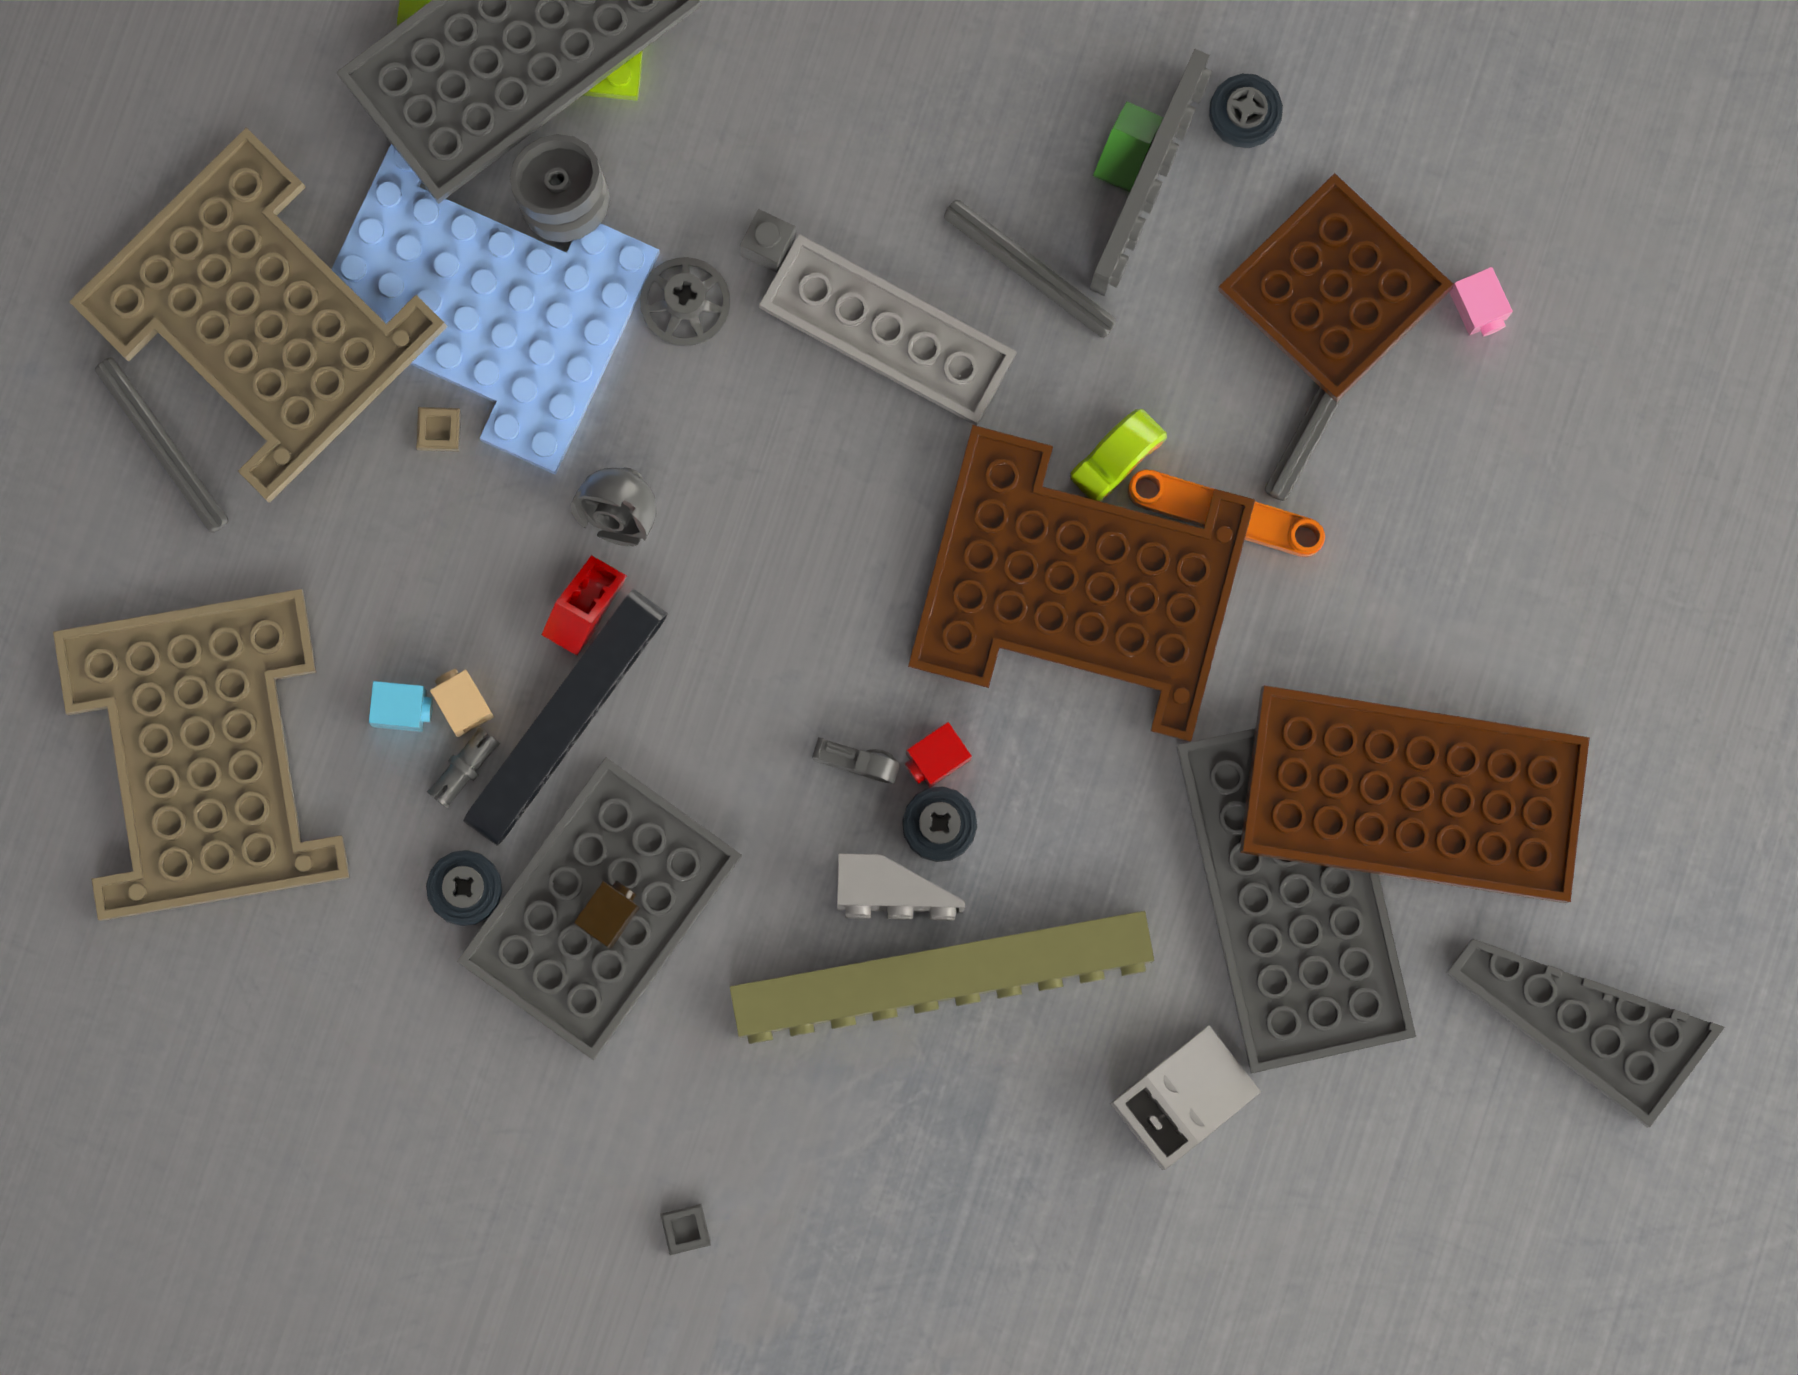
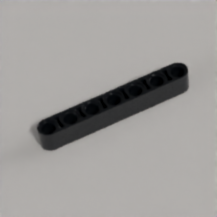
(565, 717)

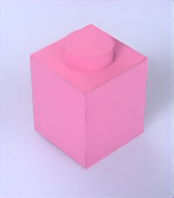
(1481, 302)

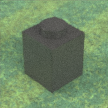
(768, 240)

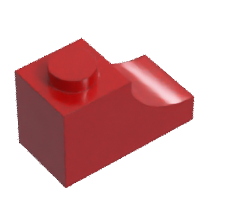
(583, 605)

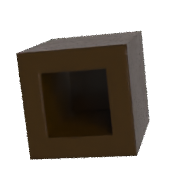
(608, 913)

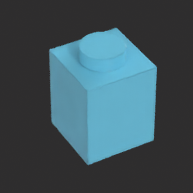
(399, 706)

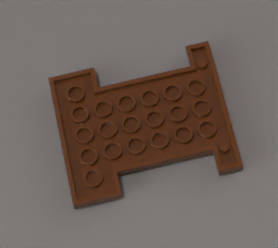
(1077, 582)

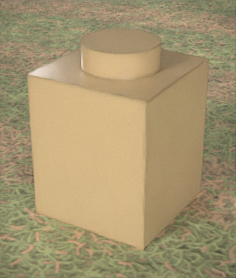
(461, 701)

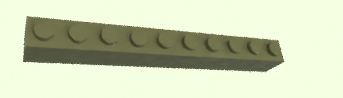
(942, 975)

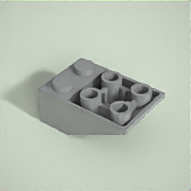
(881, 884)
(1185, 1098)

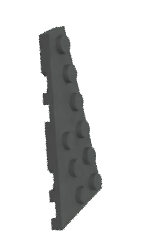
(1605, 1035)

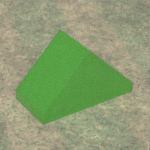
(1127, 146)

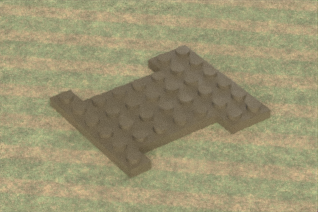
(255, 311)
(200, 750)

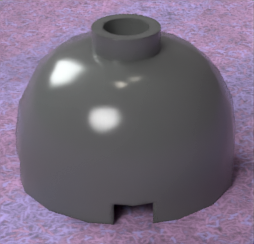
(617, 504)

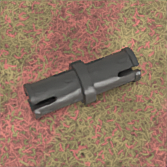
(463, 767)

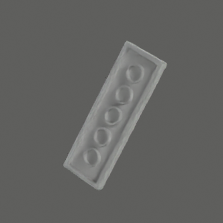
(887, 329)

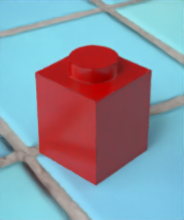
(937, 756)

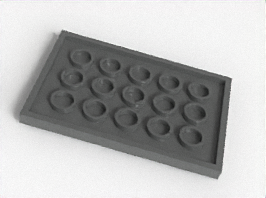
(607, 835)

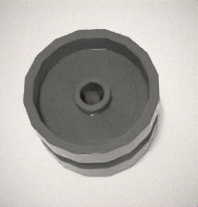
(560, 188)

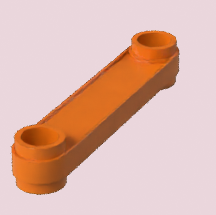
(1192, 501)

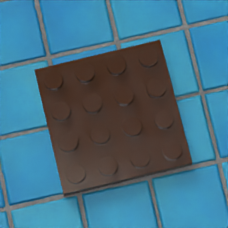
(1335, 287)

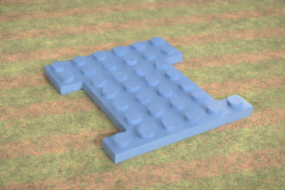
(519, 313)

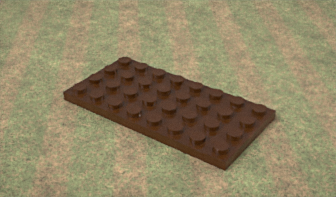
(1415, 794)

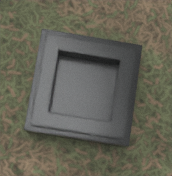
(685, 1229)

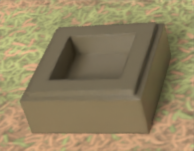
(438, 429)

